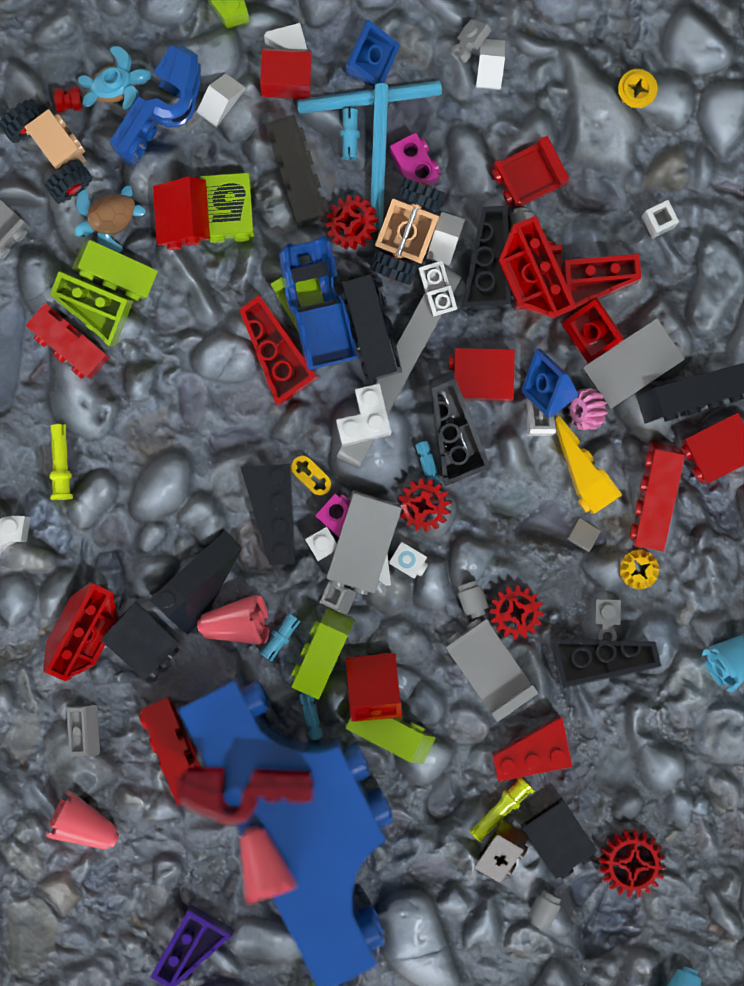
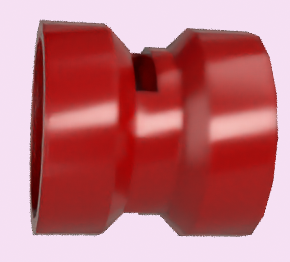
(68, 99)

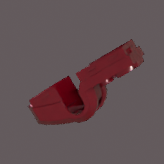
(204, 788)

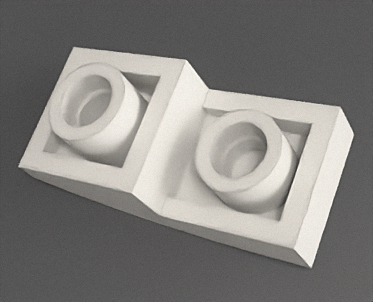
(437, 288)

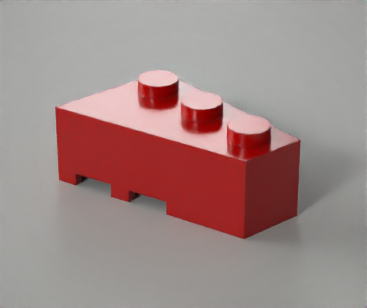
(534, 753)

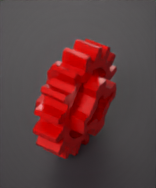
(359, 228)
(428, 495)
(526, 608)

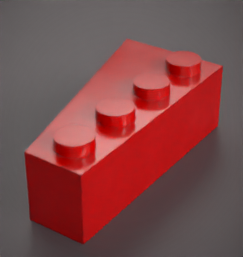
(276, 351)
(657, 496)
(169, 741)

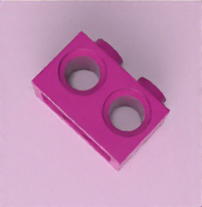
(409, 165)
(323, 515)

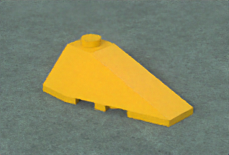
(591, 484)

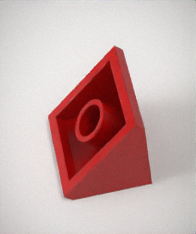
(286, 73)
(593, 331)

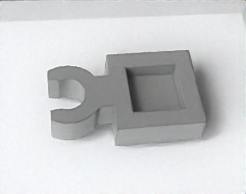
(470, 37)
(607, 614)

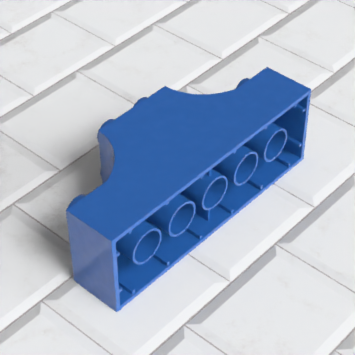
(317, 839)

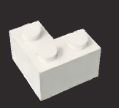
(371, 421)

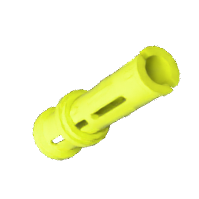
(60, 474)
(510, 800)

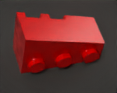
(600, 276)
(66, 342)

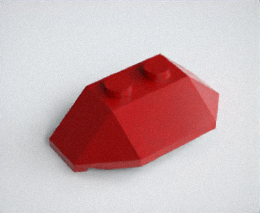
(534, 271)
(78, 632)

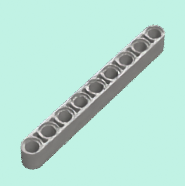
(409, 350)

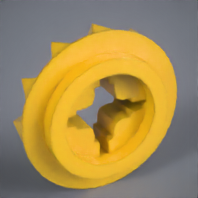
(648, 85)
(628, 567)

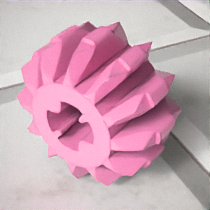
(588, 409)

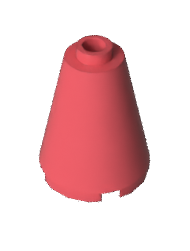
(237, 622)
(81, 824)
(263, 867)

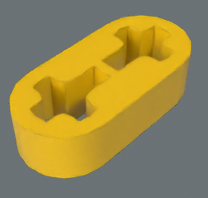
(315, 471)

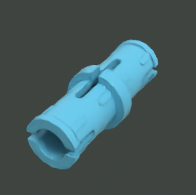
(349, 134)
(280, 636)

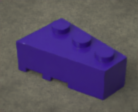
(191, 944)

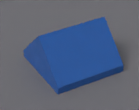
(372, 55)
(548, 385)

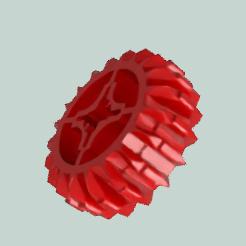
(654, 865)

